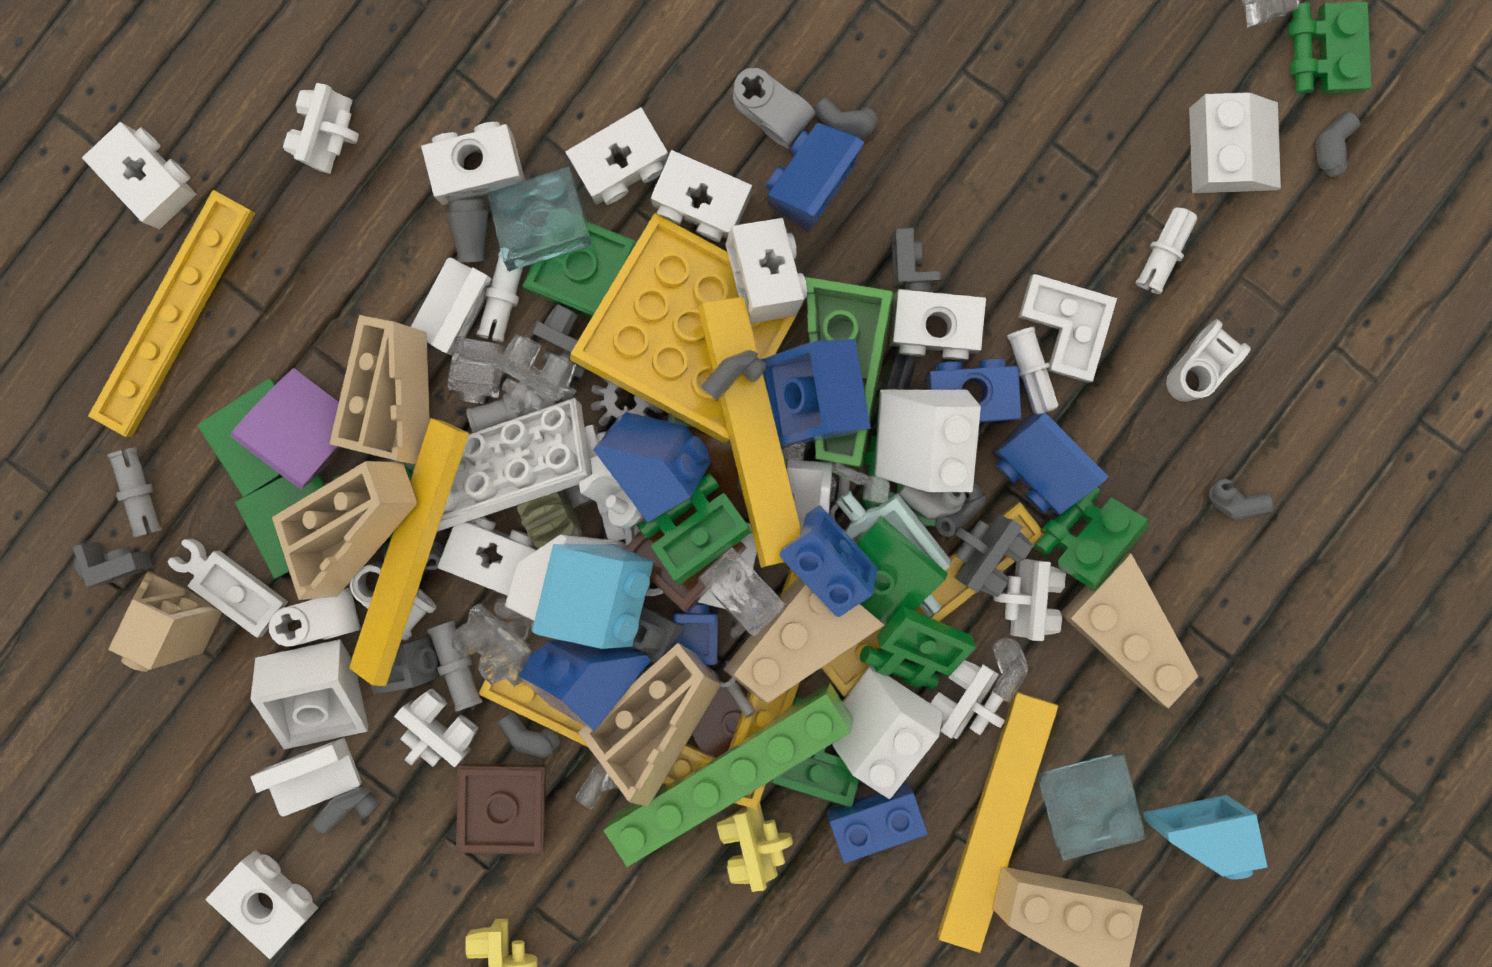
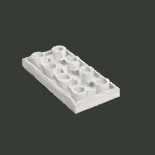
(519, 463)

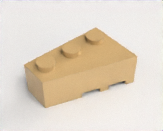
(384, 392)
(342, 526)
(163, 625)
(1133, 632)
(797, 643)
(653, 723)
(1070, 917)

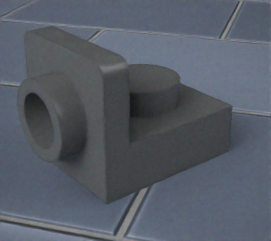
(906, 256)
(103, 569)
(412, 666)

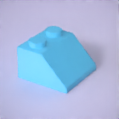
(593, 595)
(1215, 833)

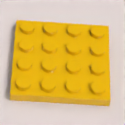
(651, 329)

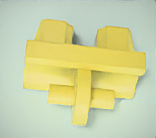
(759, 844)
(494, 944)

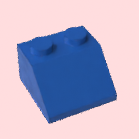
(814, 174)
(816, 391)
(653, 461)
(1047, 464)
(582, 678)

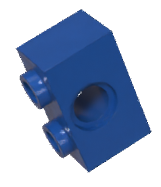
(998, 384)
(876, 823)

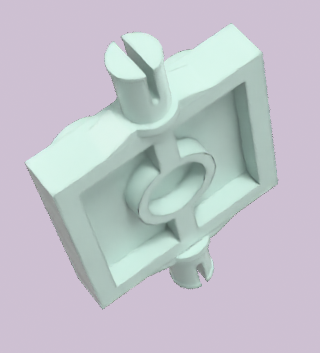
(905, 521)

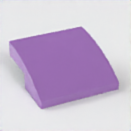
(291, 429)

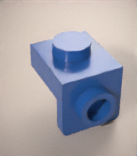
(699, 632)

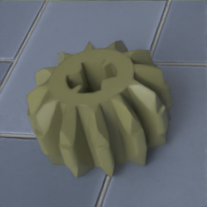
(549, 517)

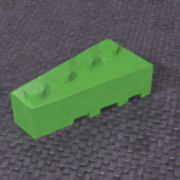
(847, 313)

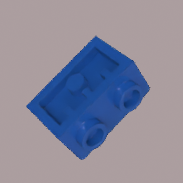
(830, 563)

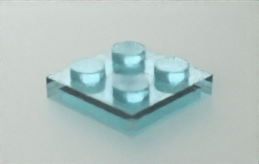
(539, 219)
(1091, 806)

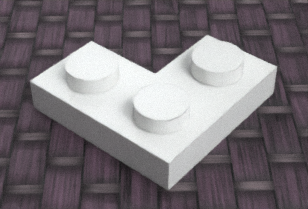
(1081, 321)

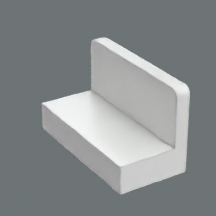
(452, 304)
(811, 485)
(309, 777)

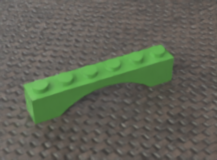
(731, 776)

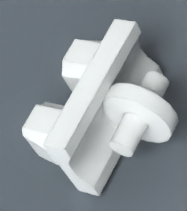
(323, 128)
(605, 490)
(1028, 598)
(977, 684)
(420, 719)

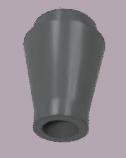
(468, 228)

